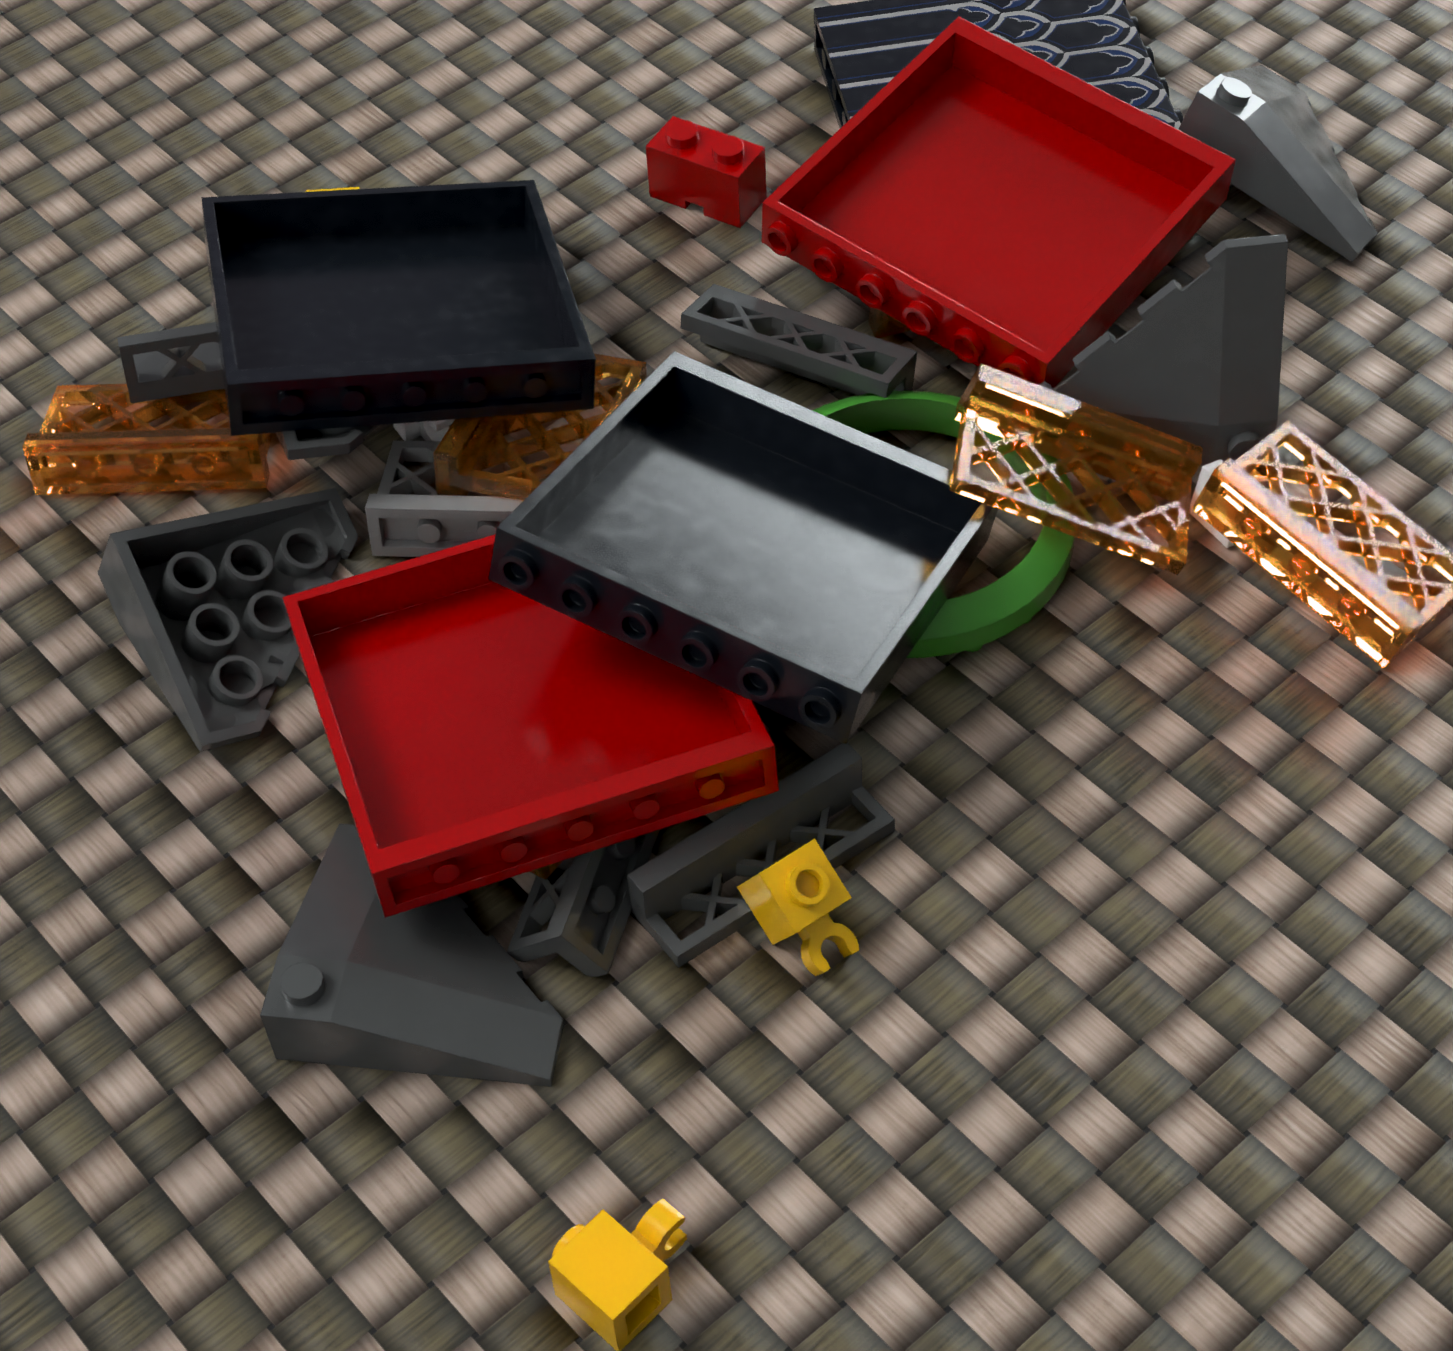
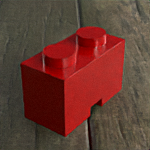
(706, 169)

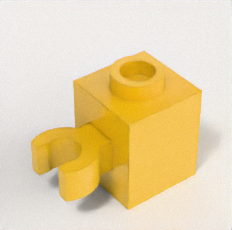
(796, 898)
(615, 1275)

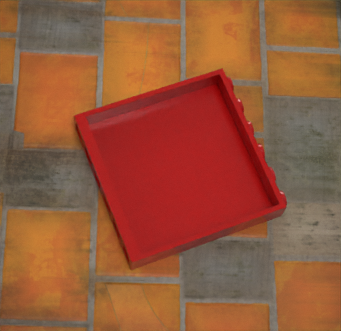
(997, 204)
(505, 731)

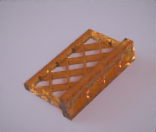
(480, 443)
(1086, 443)
(134, 456)
(1317, 562)

